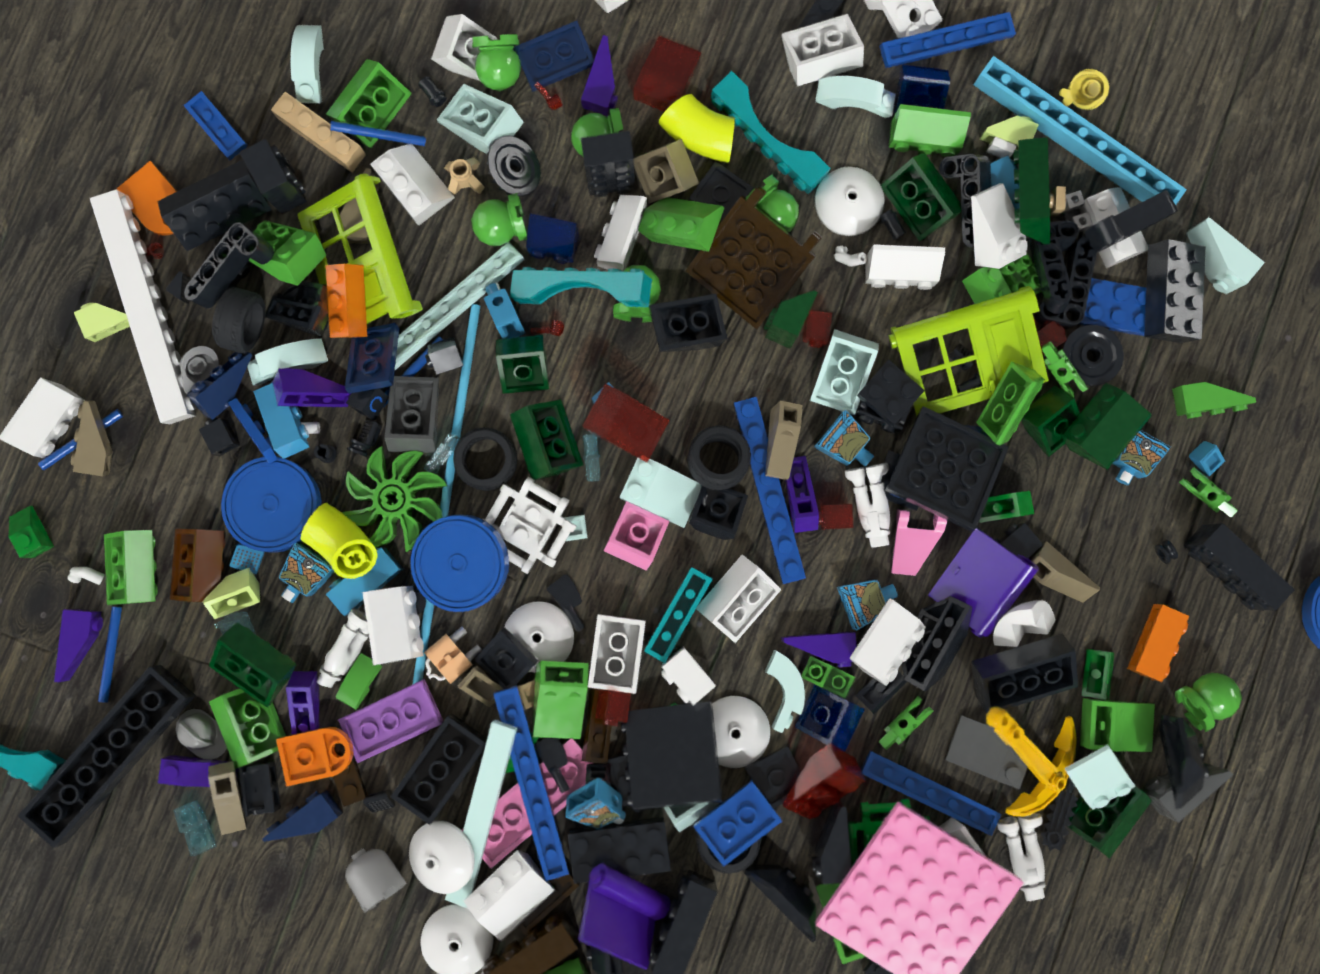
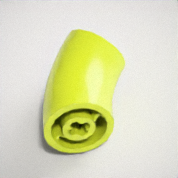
(699, 128)
(339, 542)

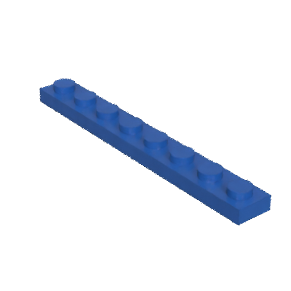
(769, 493)
(532, 785)

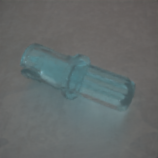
(591, 458)

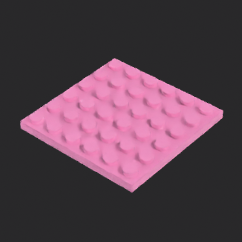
(918, 898)

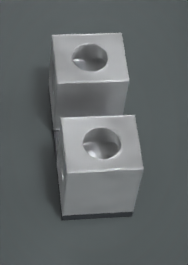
(1072, 212)

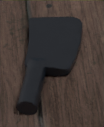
(568, 598)
(554, 757)

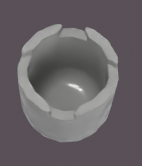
(372, 877)

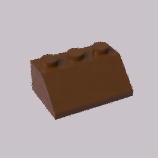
(196, 564)

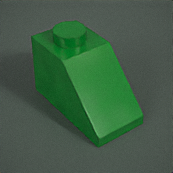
(1007, 506)
(28, 534)

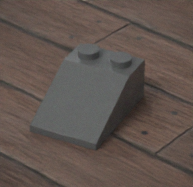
(412, 414)
(984, 752)
(1162, 799)

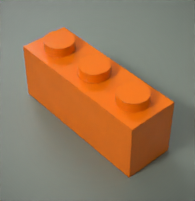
(346, 300)
(1158, 642)

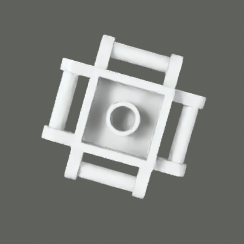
(531, 523)

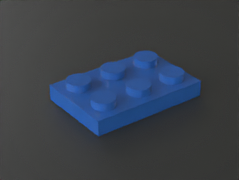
(1116, 307)
(737, 823)

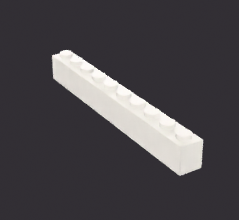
(142, 305)

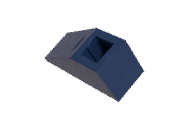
(221, 386)
(310, 819)

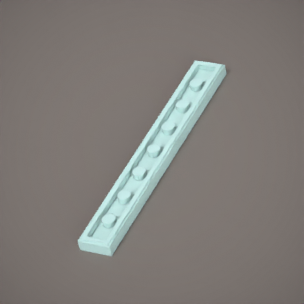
(456, 302)
(485, 799)

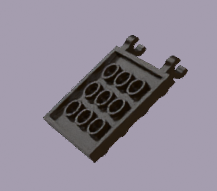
(752, 261)

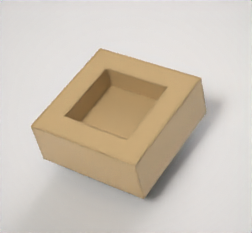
(1057, 200)
(527, 694)

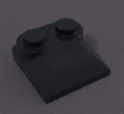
(718, 512)

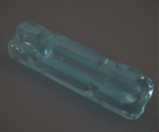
(442, 453)

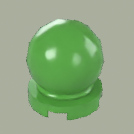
(497, 62)
(593, 125)
(779, 204)
(498, 221)
(625, 313)
(1209, 699)

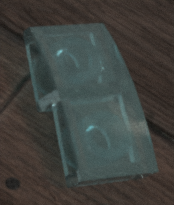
(195, 827)

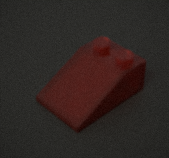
(666, 74)
(625, 423)

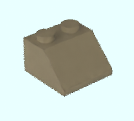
(665, 171)

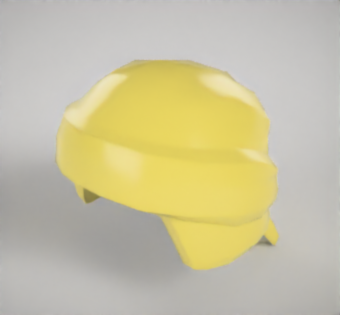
(1086, 90)

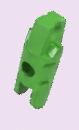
(1058, 359)
(1217, 501)
(895, 733)

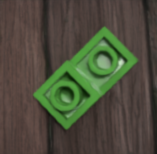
(828, 677)
(357, 681)

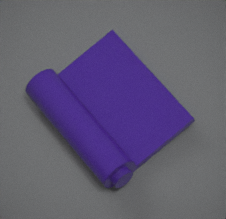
(986, 579)
(621, 915)

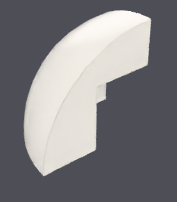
(1024, 618)

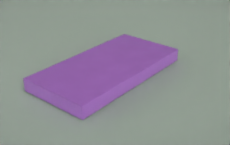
(391, 720)

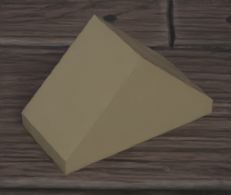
(480, 686)

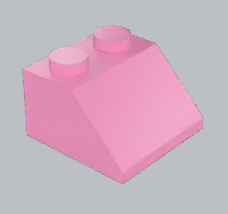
(636, 536)

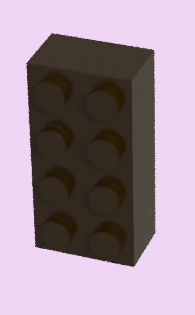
(538, 950)

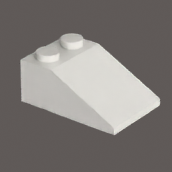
(994, 229)

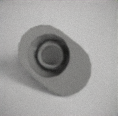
(196, 365)
(200, 734)

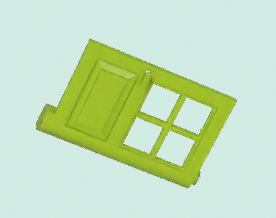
(383, 275)
(999, 333)

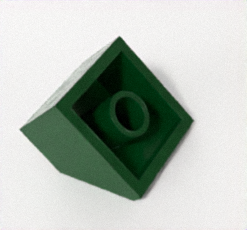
(522, 364)
(1050, 418)

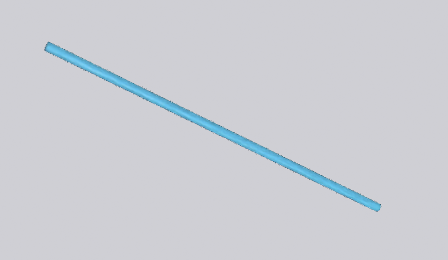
(450, 469)

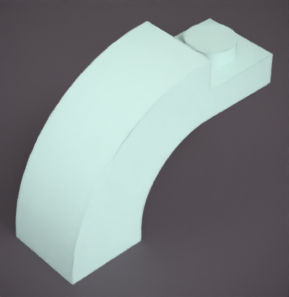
(305, 57)
(855, 92)
(294, 355)
(792, 688)

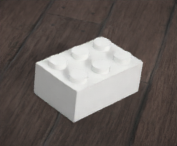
(616, 653)

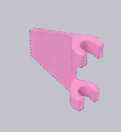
(913, 544)

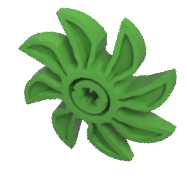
(404, 493)

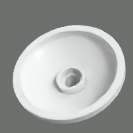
(847, 215)
(550, 623)
(754, 729)
(450, 853)
(456, 925)

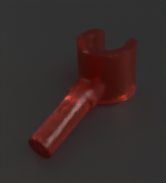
(553, 102)
(150, 251)
(556, 328)

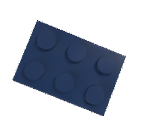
(554, 55)
(372, 359)

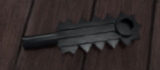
(1059, 818)

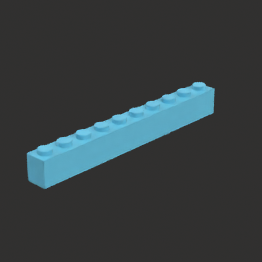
(1075, 133)

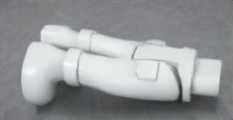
(874, 516)
(345, 649)
(1029, 865)

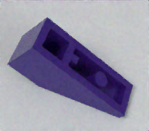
(600, 87)
(306, 389)
(802, 497)
(77, 635)
(830, 646)
(303, 701)
(186, 771)

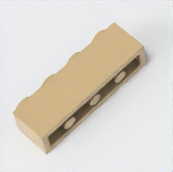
(318, 132)

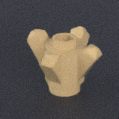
(463, 175)

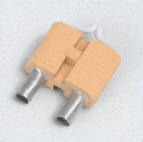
(449, 658)

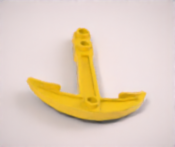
(1051, 776)

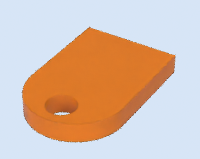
(144, 190)
(313, 755)

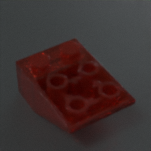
(823, 782)

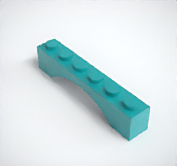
(802, 166)
(536, 286)
(32, 767)

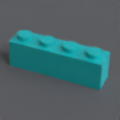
(677, 615)

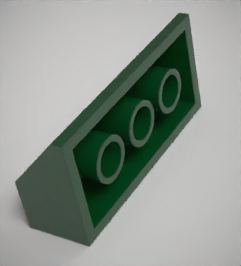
(1033, 189)

